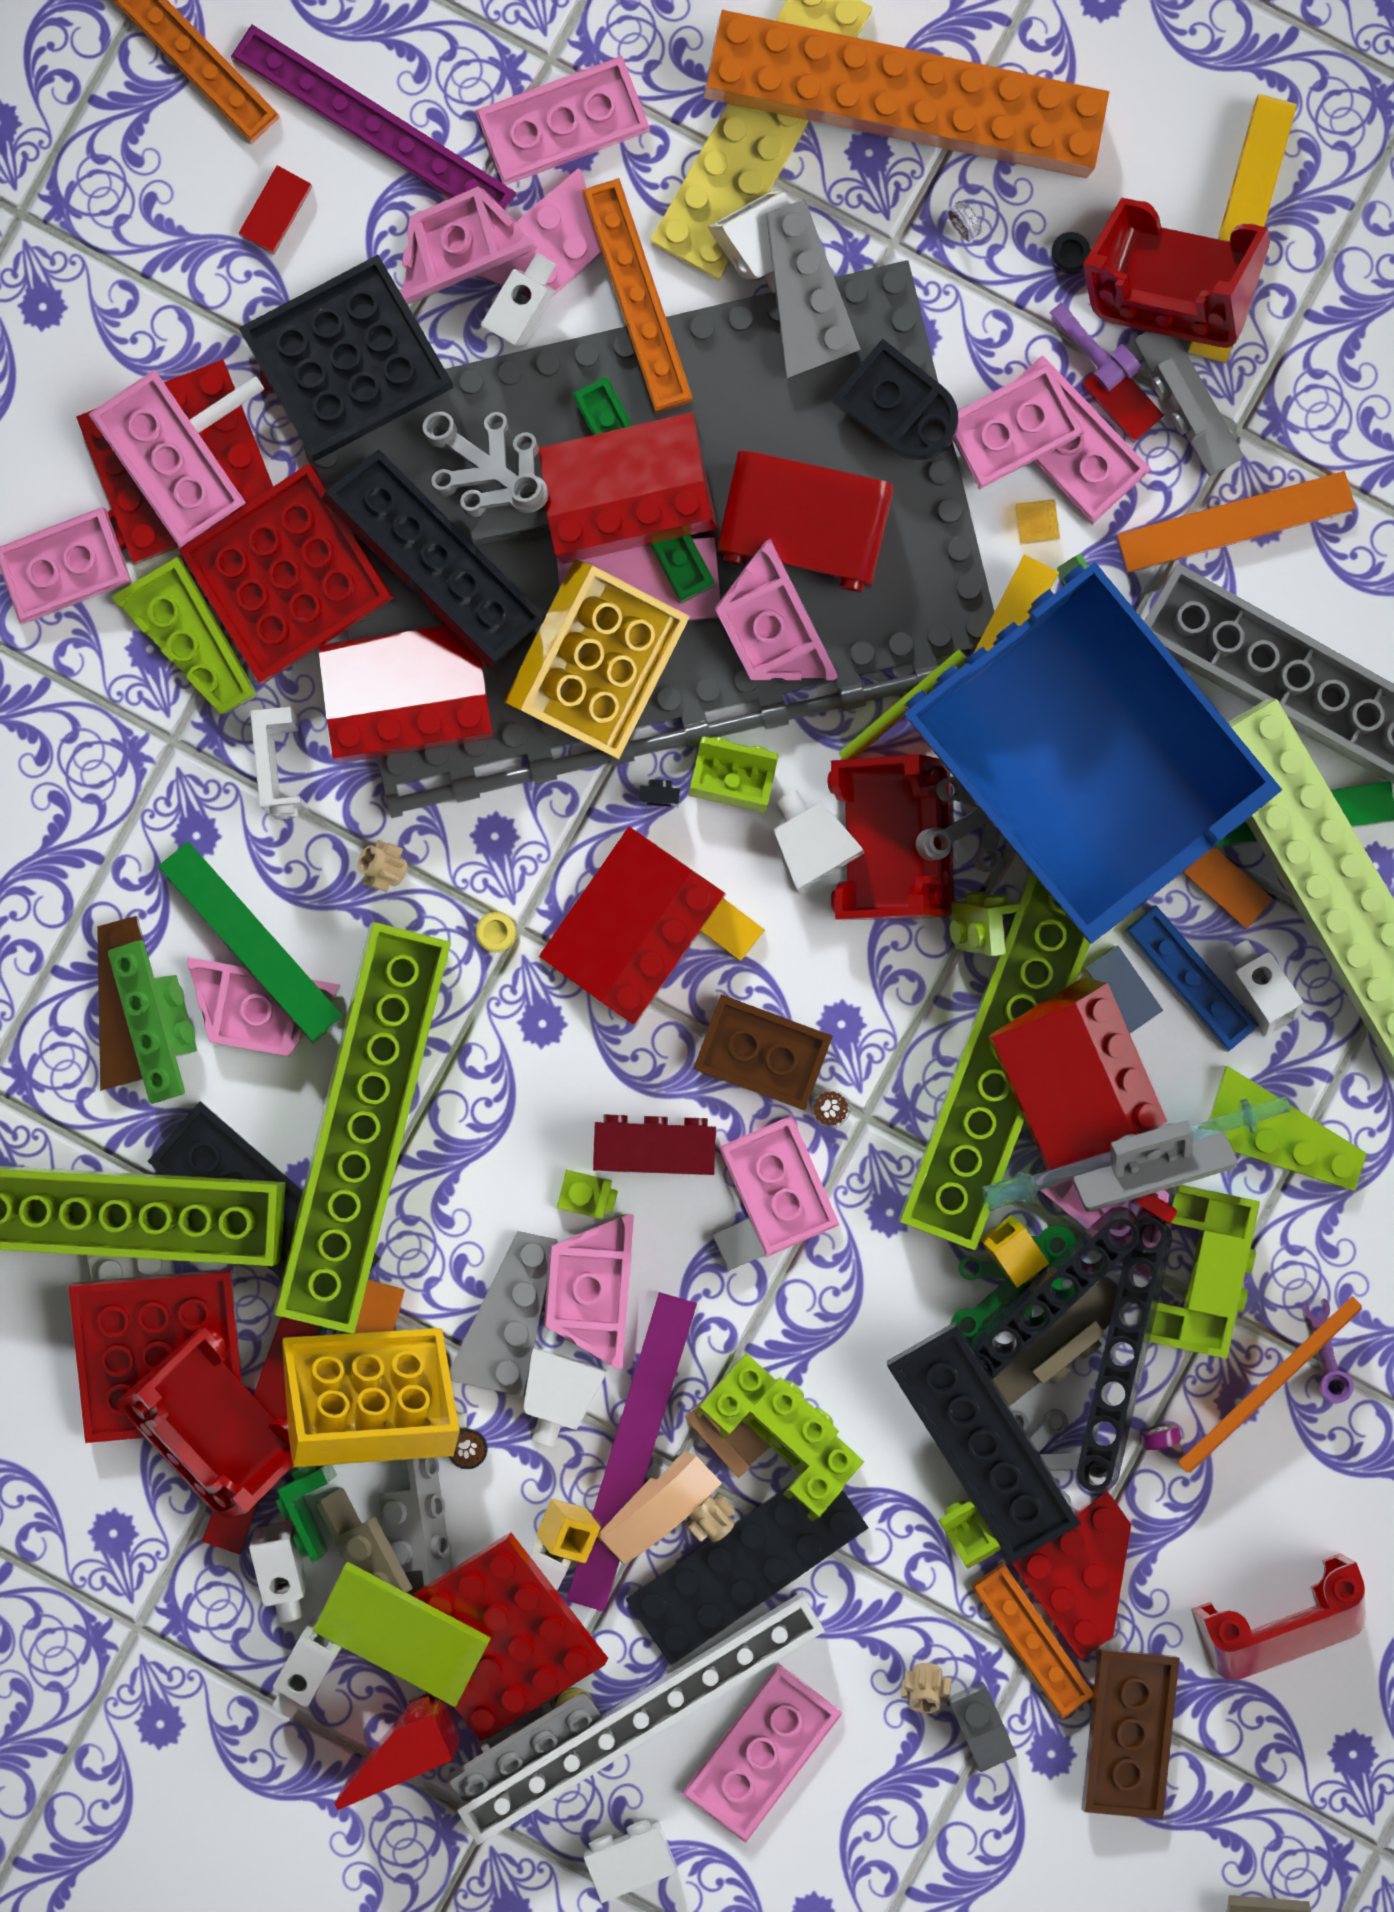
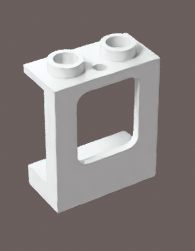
(264, 726)

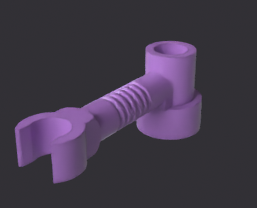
(1112, 366)
(1328, 1361)

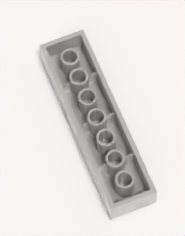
(1269, 659)

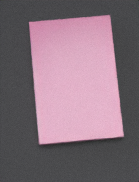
(1015, 426)
(63, 565)
(779, 1186)

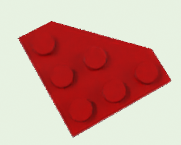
(1082, 1575)

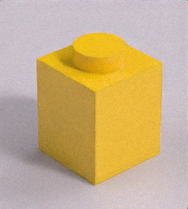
(1014, 1251)
(568, 1530)

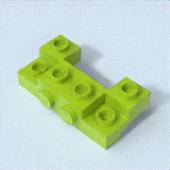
(1216, 1272)
(789, 1426)

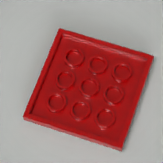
(227, 439)
(285, 574)
(132, 1326)
(534, 1634)

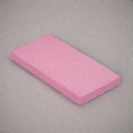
(562, 120)
(167, 458)
(1094, 467)
(643, 571)
(761, 1752)

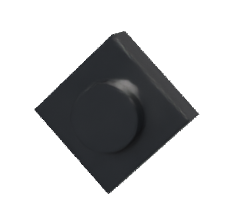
(659, 794)

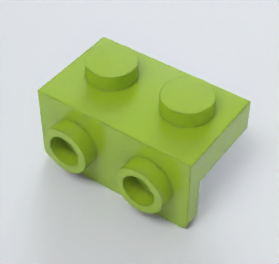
(733, 774)
(979, 922)

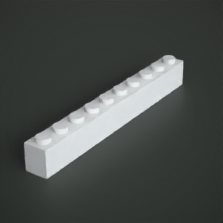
(642, 1717)

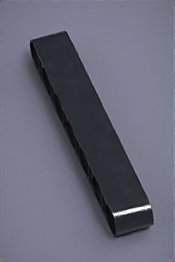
(1054, 1301)
(1130, 1375)

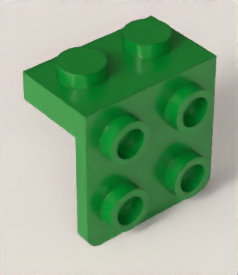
(294, 1507)

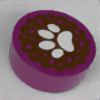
(1160, 1436)

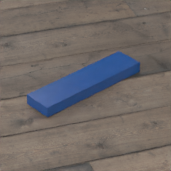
(1191, 978)

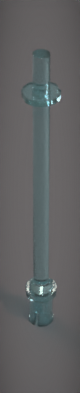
(1026, 1186)

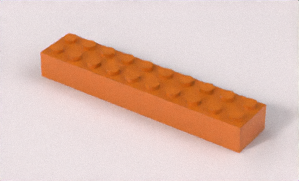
(906, 94)

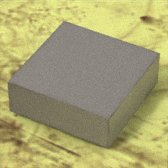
(738, 1244)

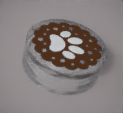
(964, 220)
(830, 1108)

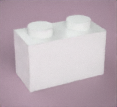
(629, 1860)

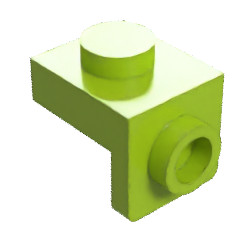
(969, 1533)

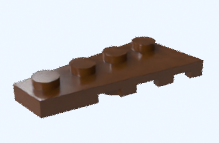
(116, 1049)

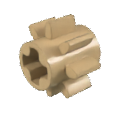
(382, 865)
(711, 1519)
(926, 1688)

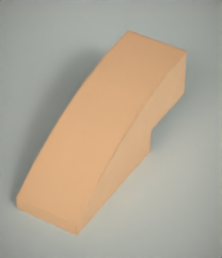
(659, 1507)

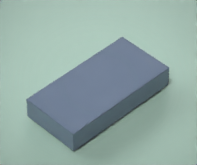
(1129, 990)

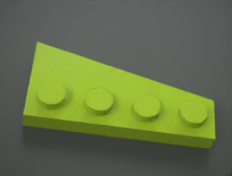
(181, 623)
(1289, 1138)

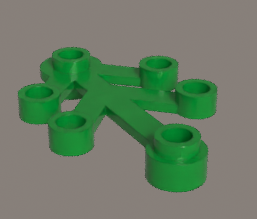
(1007, 1288)

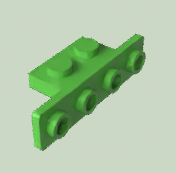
(154, 1019)

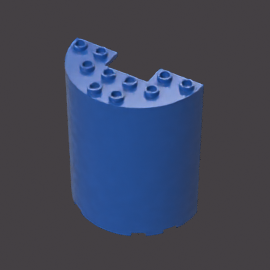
(1091, 751)

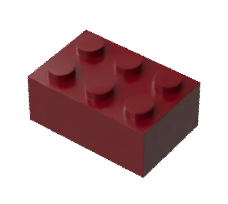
(654, 1146)

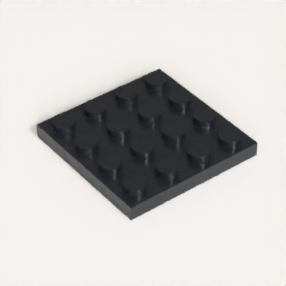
(346, 358)

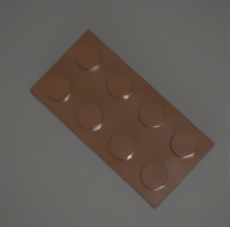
(1130, 1733)

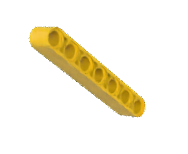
(1254, 181)

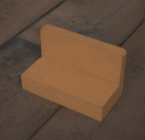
(737, 1449)

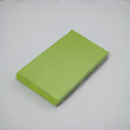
(401, 1634)

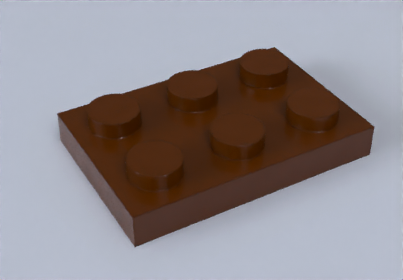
(763, 1052)

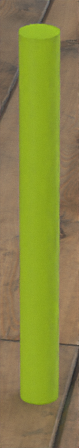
(896, 712)

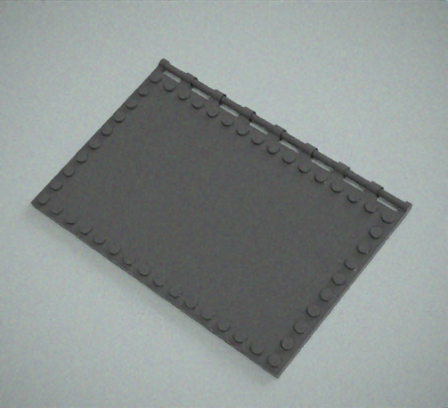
(928, 574)

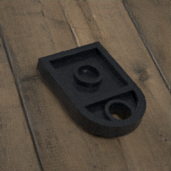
(897, 401)

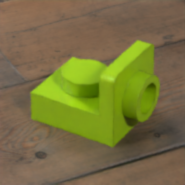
(587, 1195)

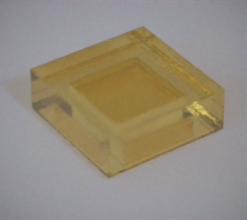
(1037, 521)

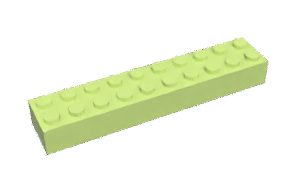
(1325, 869)

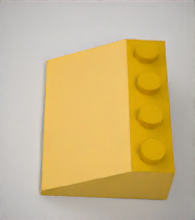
(596, 658)
(369, 1397)

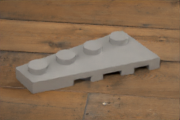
(808, 300)
(506, 1326)

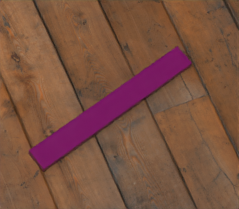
(363, 118)
(634, 1440)

